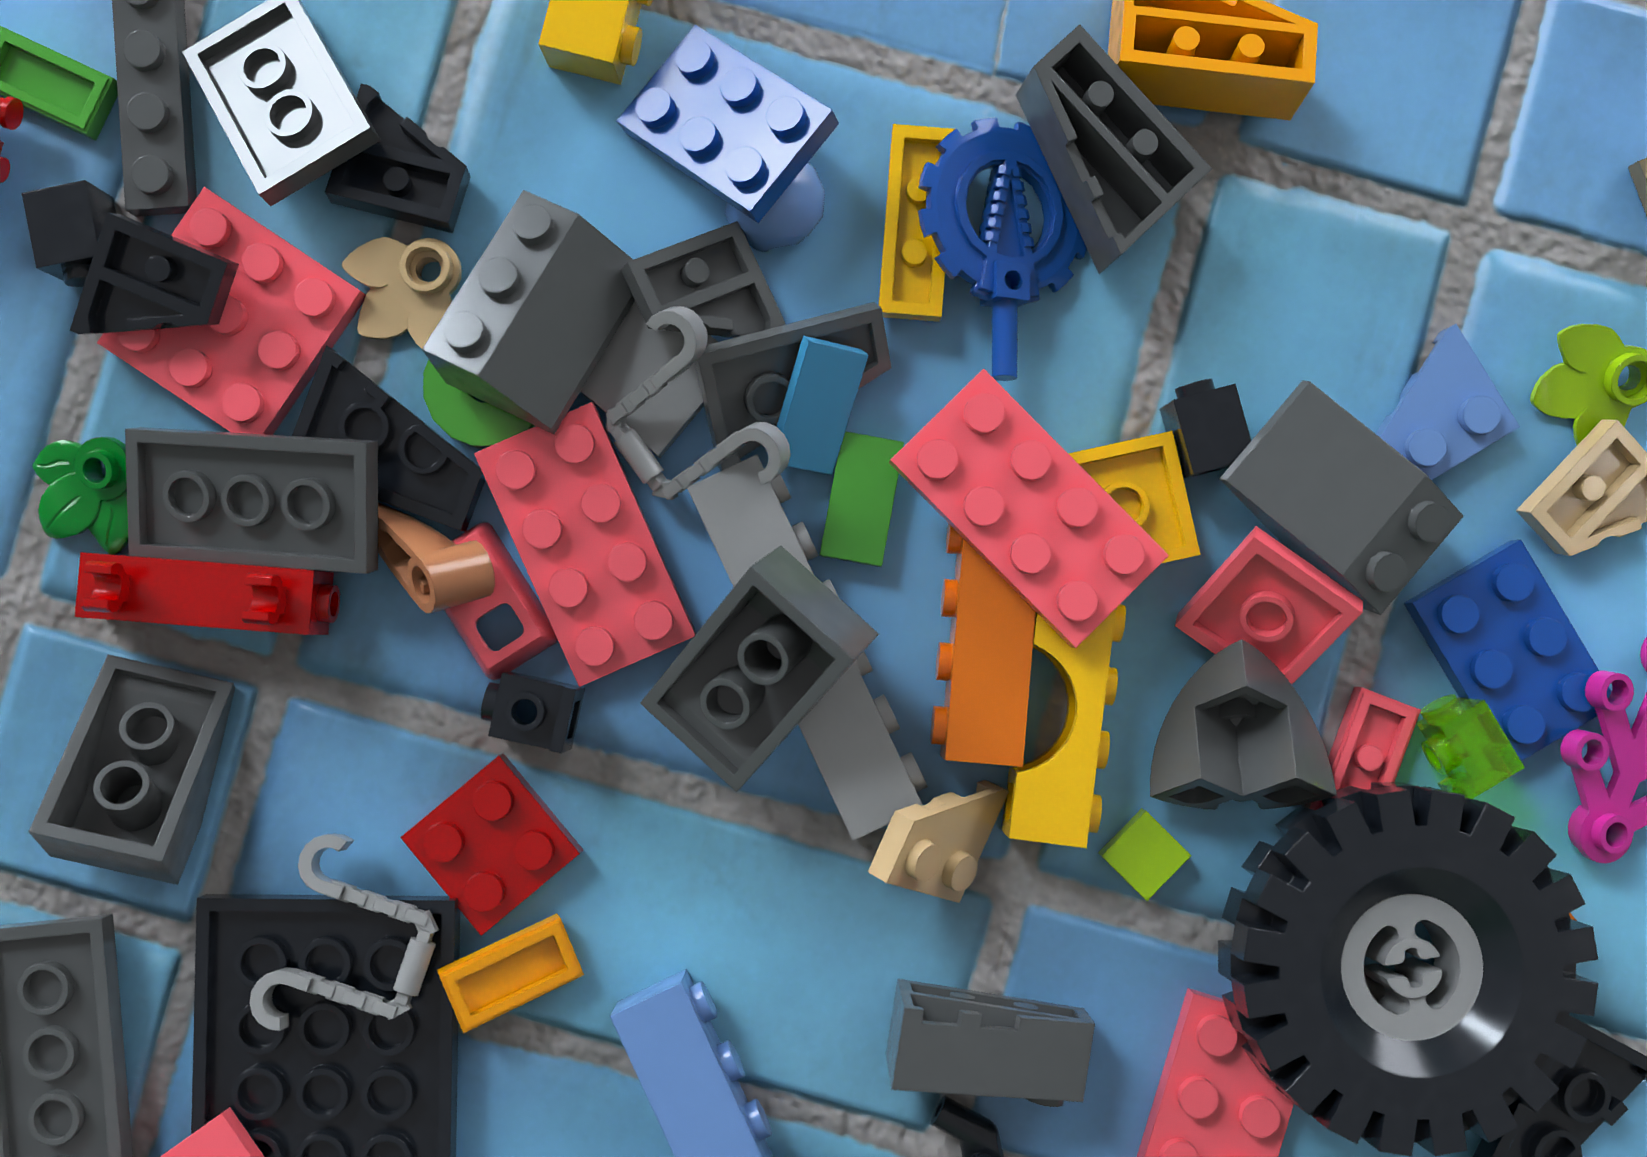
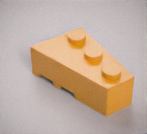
(1216, 54)

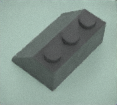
(533, 313)

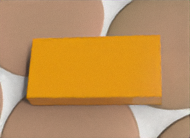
(510, 972)

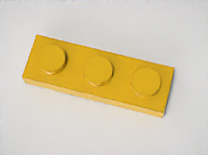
(909, 273)

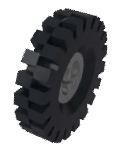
(1446, 1037)

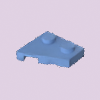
(1447, 409)

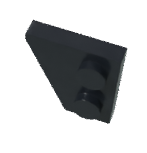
(402, 173)

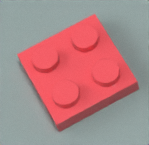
(1272, 603)

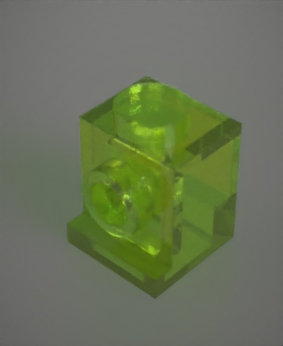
(1466, 745)

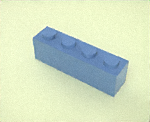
(689, 1071)

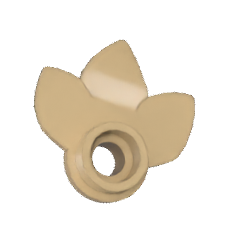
(397, 293)

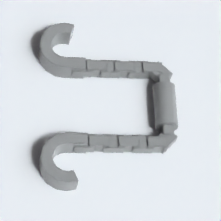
(637, 452)
(412, 968)

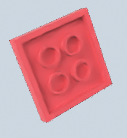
(269, 332)

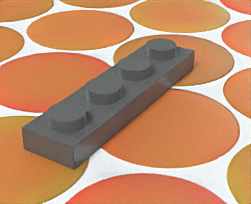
(154, 106)

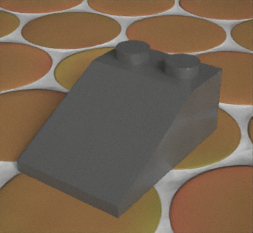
(1341, 497)
(758, 666)
(136, 771)

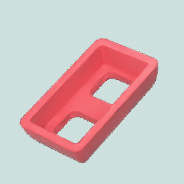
(509, 589)

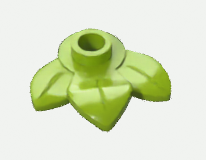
(1587, 379)

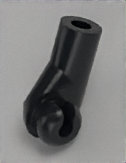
(975, 1132)

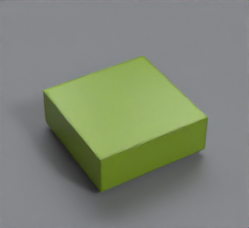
(1144, 854)

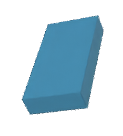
(820, 402)

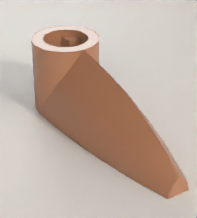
(430, 564)

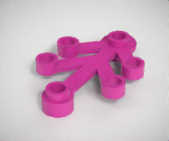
(1607, 816)

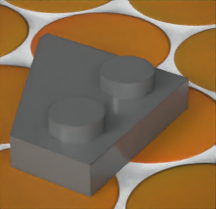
(712, 277)

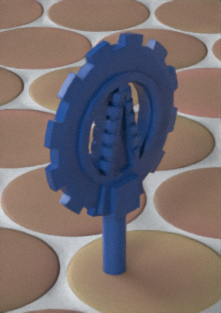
(1001, 259)

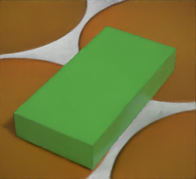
(55, 85)
(861, 500)

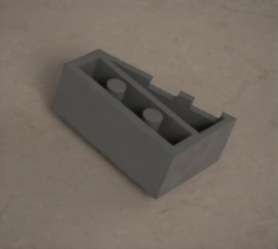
(987, 1045)

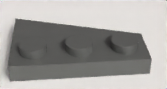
(750, 374)

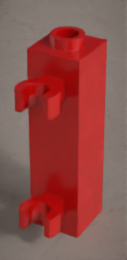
(206, 594)

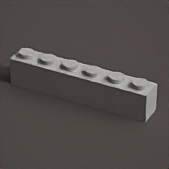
(847, 726)

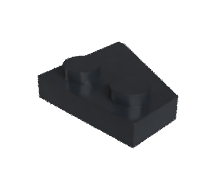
(150, 281)

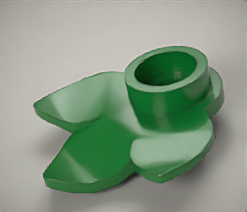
(80, 493)

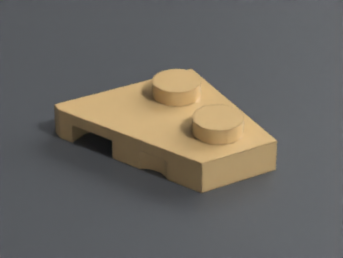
(1591, 492)
(939, 843)

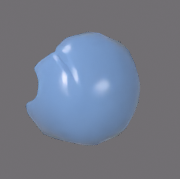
(789, 218)

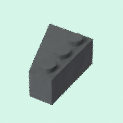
(1105, 146)

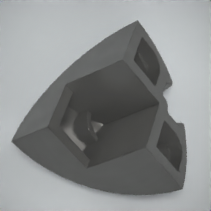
(1240, 738)

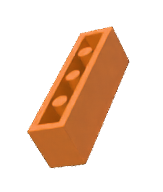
(982, 664)

